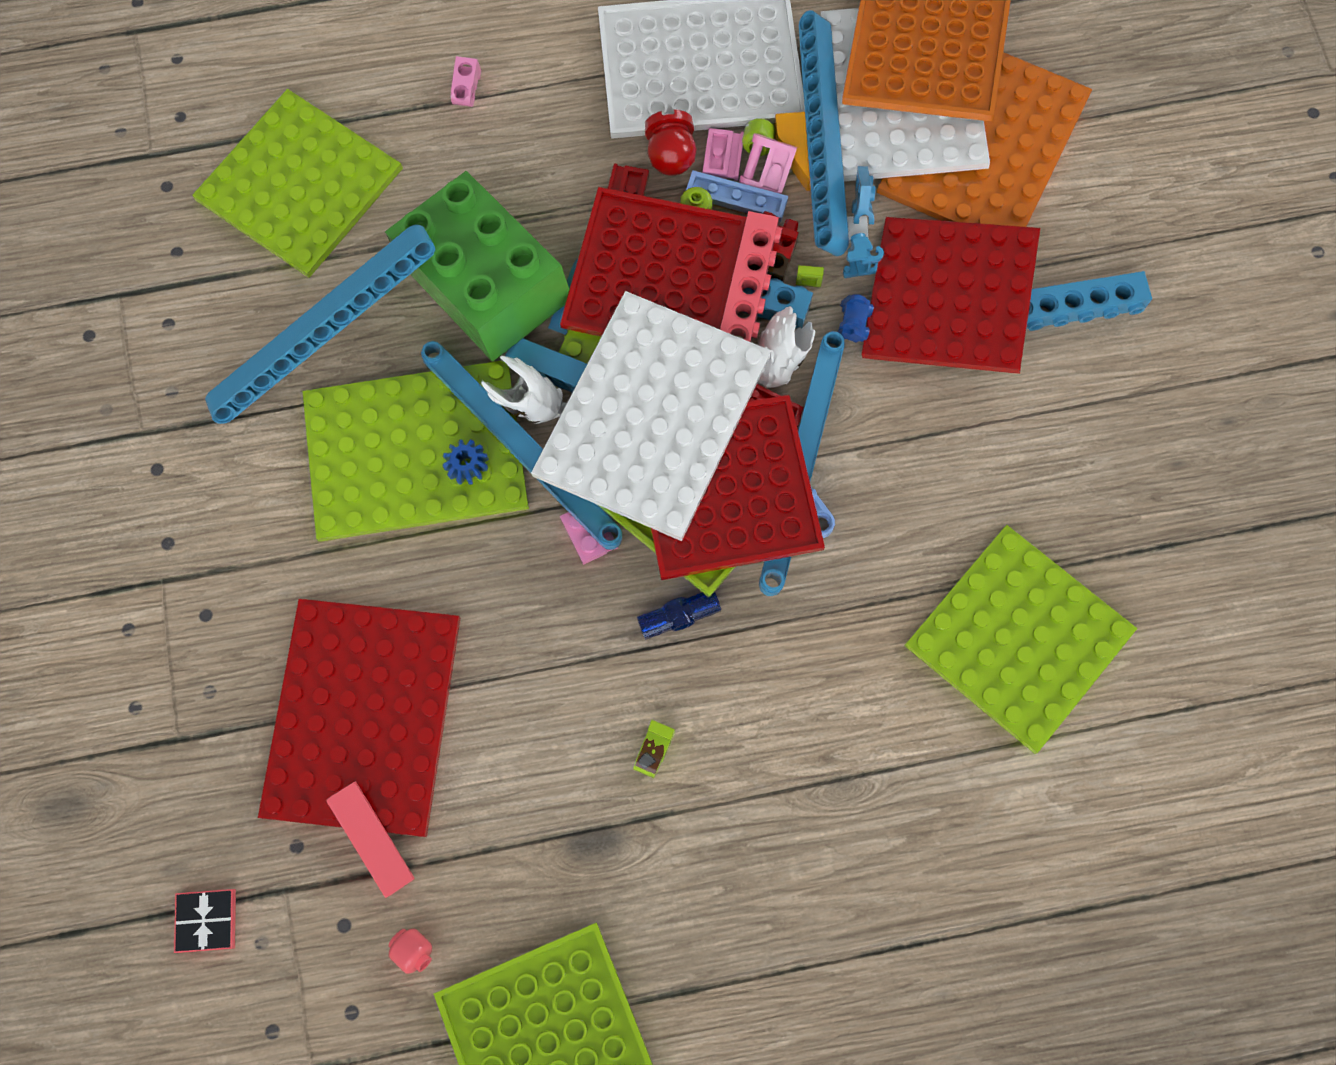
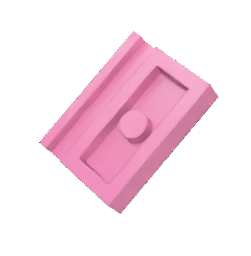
(723, 154)
(584, 543)

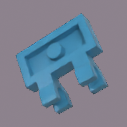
(863, 195)

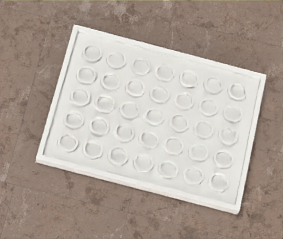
(699, 57)
(898, 141)
(652, 415)

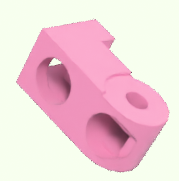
(465, 81)

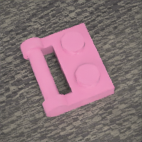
(776, 165)

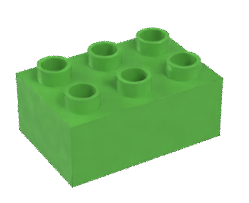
(485, 266)

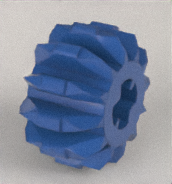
(470, 470)

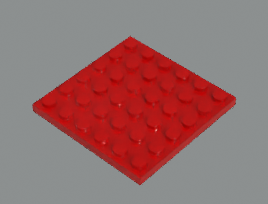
(657, 252)
(952, 294)
(755, 502)

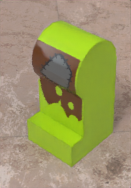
(654, 748)

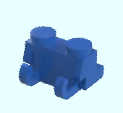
(856, 312)

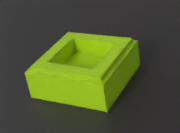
(809, 276)

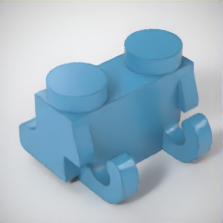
(860, 257)

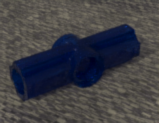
(678, 614)

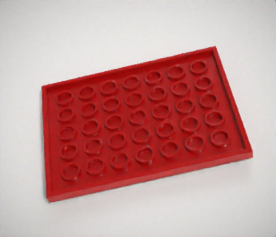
(361, 706)

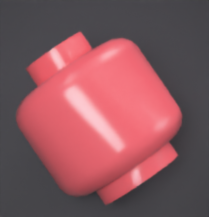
(410, 950)

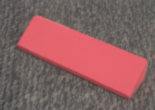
(370, 839)

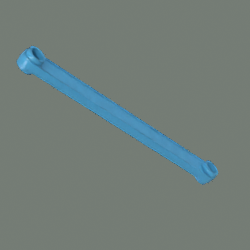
(810, 434)
(515, 439)

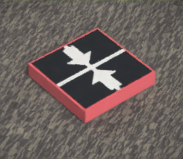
(205, 920)

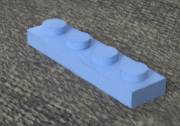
(739, 195)

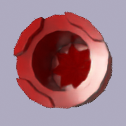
(670, 142)

